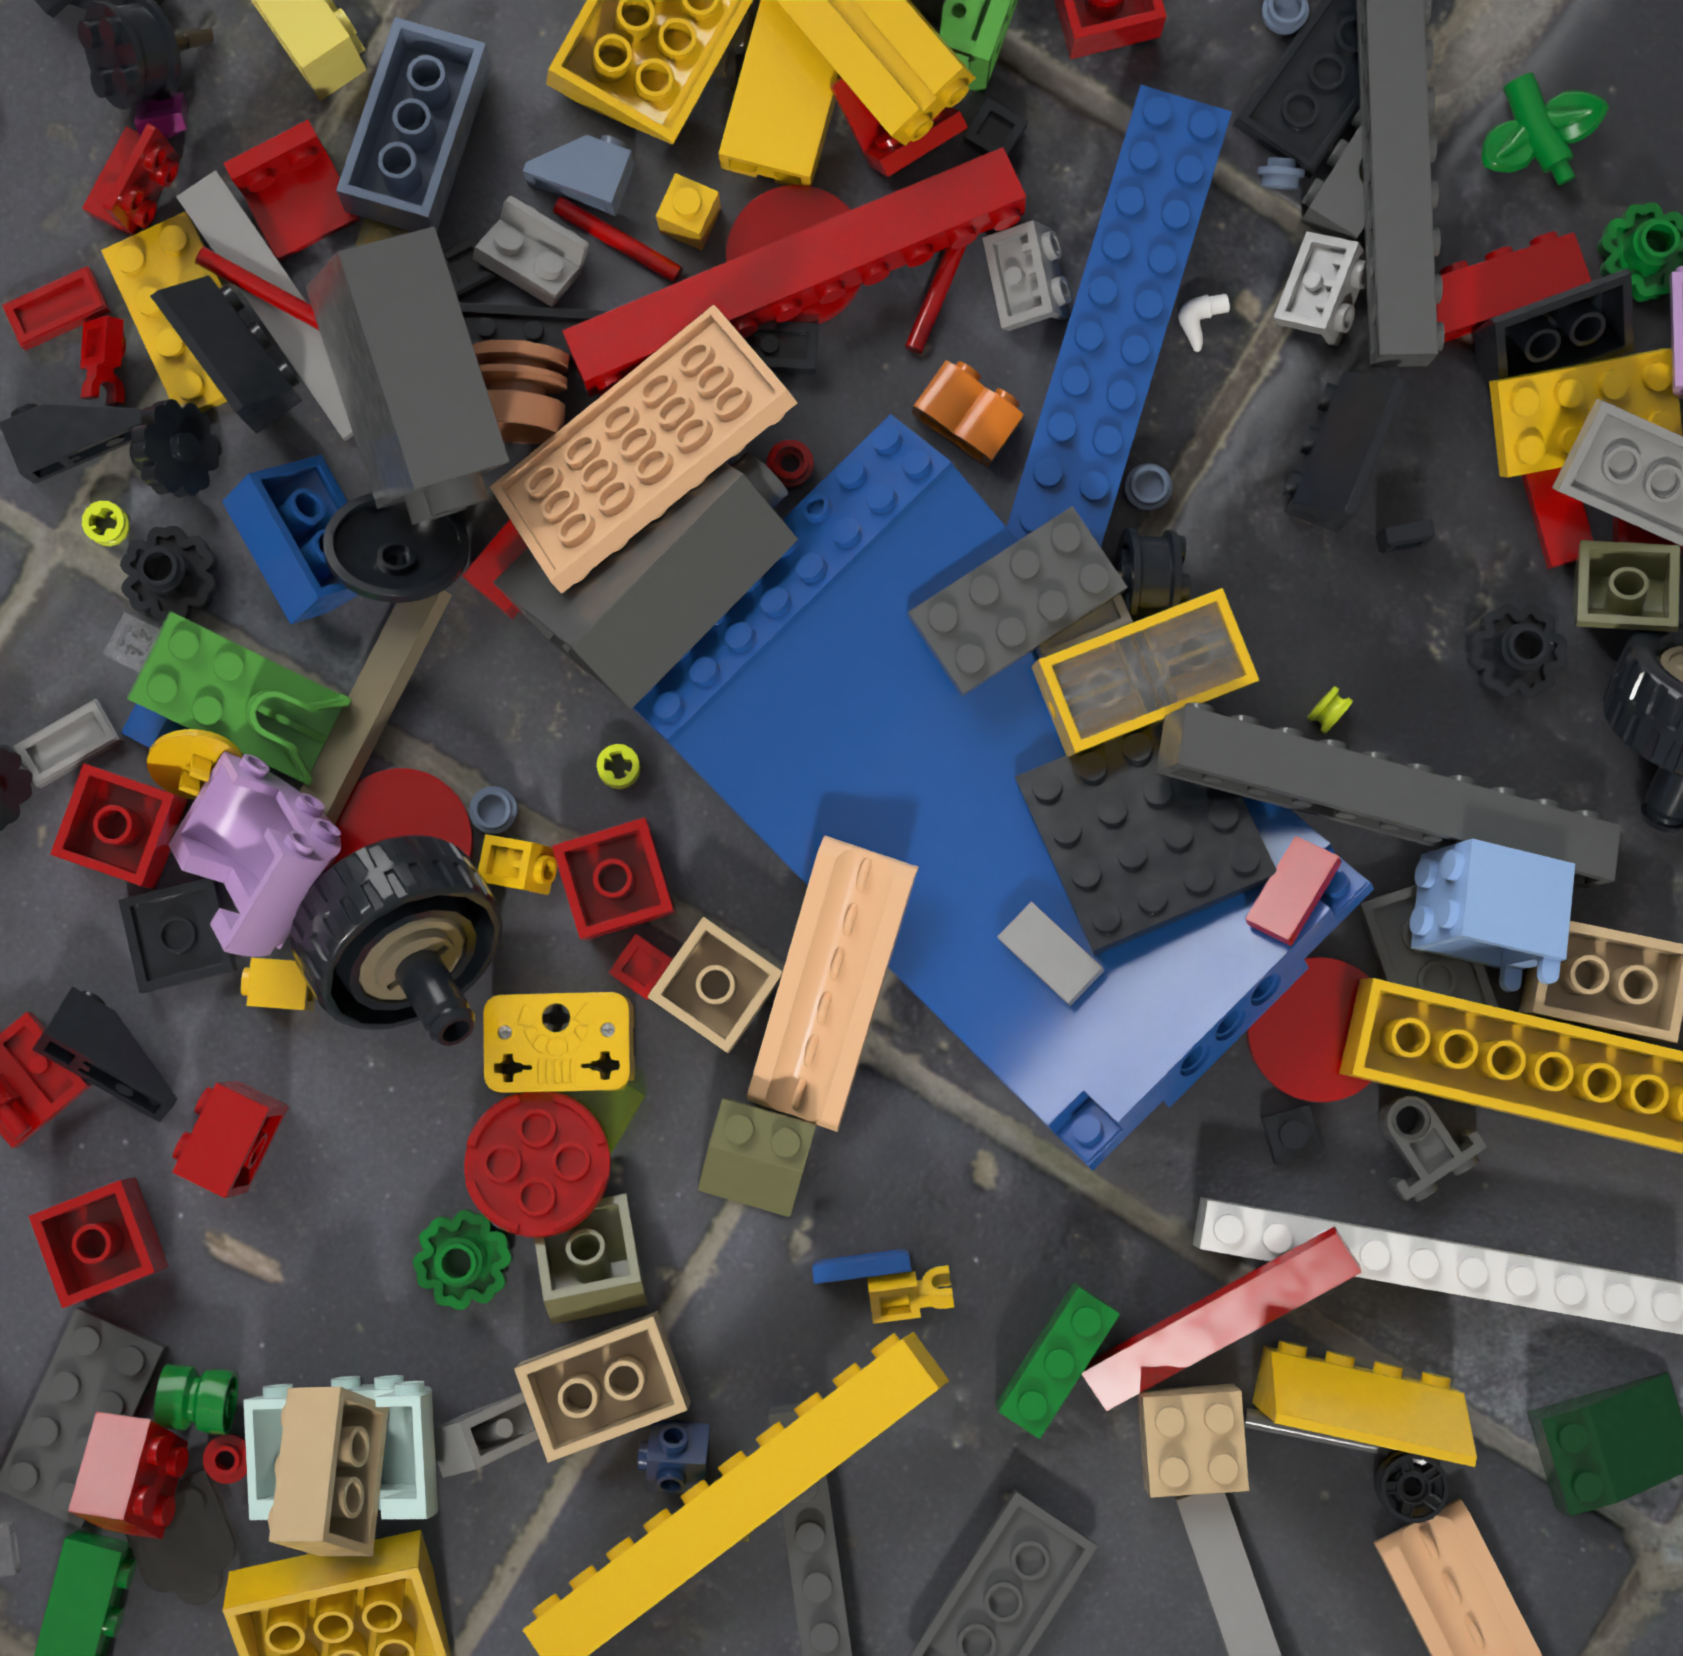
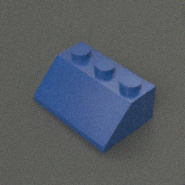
(284, 525)

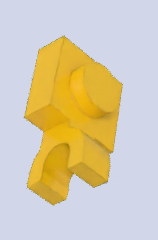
(901, 1295)

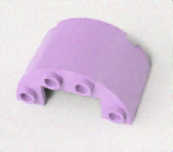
(261, 844)

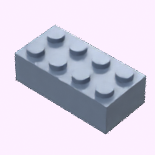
(414, 126)

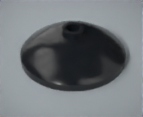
(388, 557)

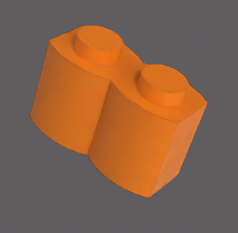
(968, 412)

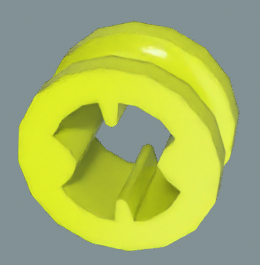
(111, 536)
(1329, 709)
(608, 777)

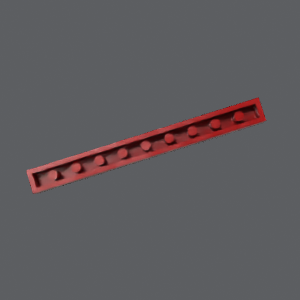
(806, 266)

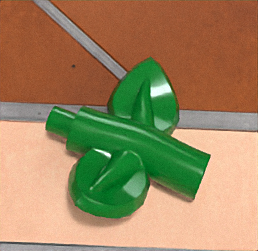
(1541, 129)

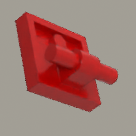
(30, 1084)

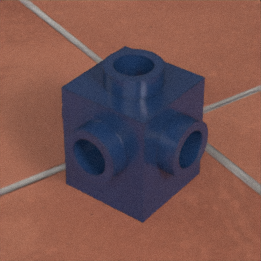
(675, 1455)

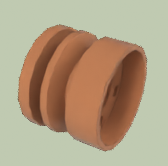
(517, 382)

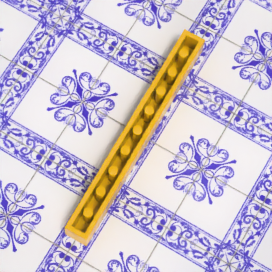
(739, 1501)

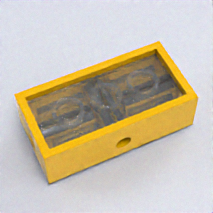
(1144, 672)

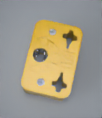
(558, 1060)

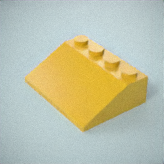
(644, 58)
(1364, 1403)
(340, 1604)

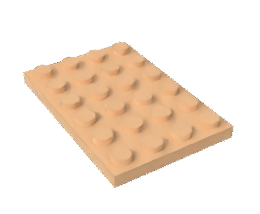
(641, 447)

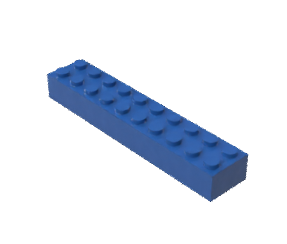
(1120, 312)

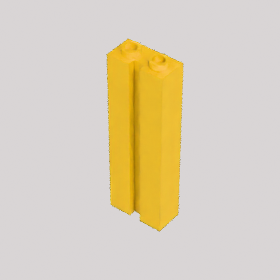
(887, 59)
(779, 103)

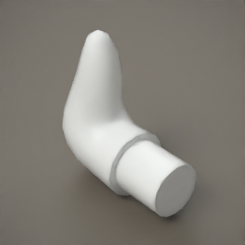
(1198, 309)

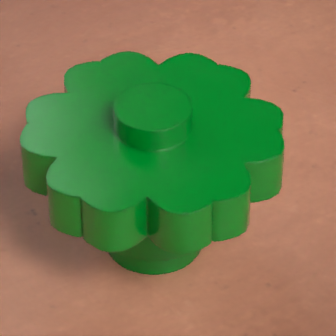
(1645, 245)
(463, 1259)

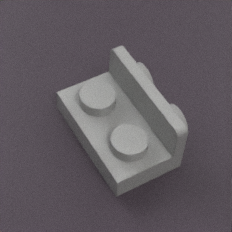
(532, 252)
(1027, 275)
(1323, 287)

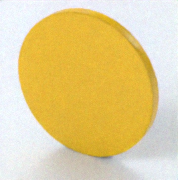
(185, 760)

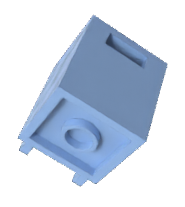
(1494, 909)

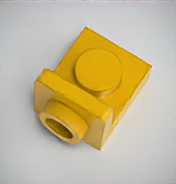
(517, 864)

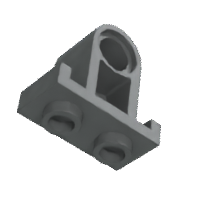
(1426, 1150)

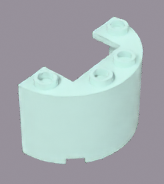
(409, 1459)

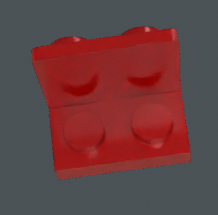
(878, 146)
(133, 180)
(291, 190)

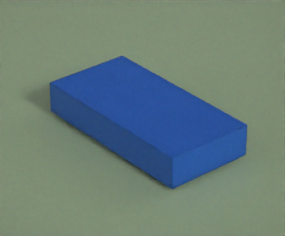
(861, 1266)

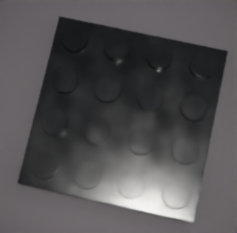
(1138, 842)

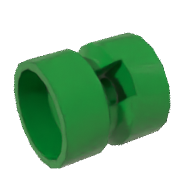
(188, 1398)

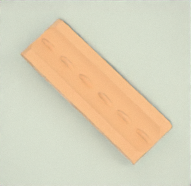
(831, 982)
(1455, 1588)

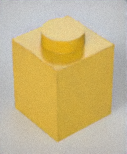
(688, 211)
(276, 985)

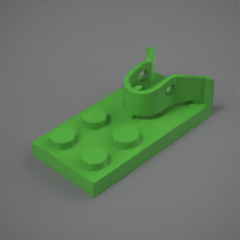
(976, 34)
(237, 694)

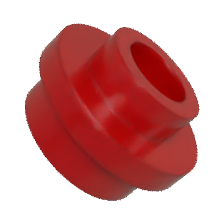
(793, 449)
(212, 1465)

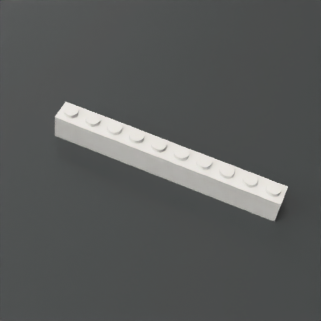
(1451, 1266)

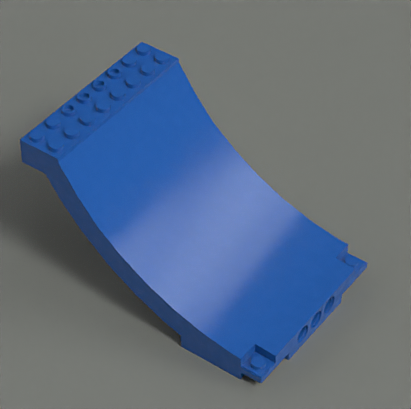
(838, 722)

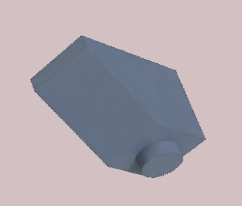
(585, 172)

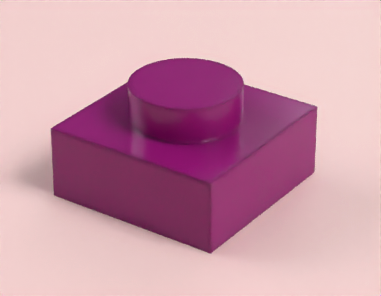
(167, 115)

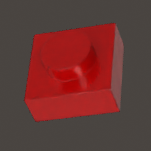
(640, 966)

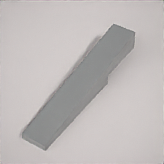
(238, 240)
(1227, 1575)

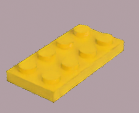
(152, 262)
(1544, 411)

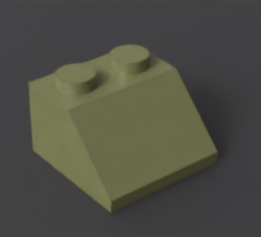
(1627, 586)
(756, 1156)
(592, 1265)

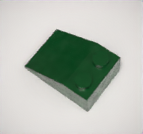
(1610, 1443)

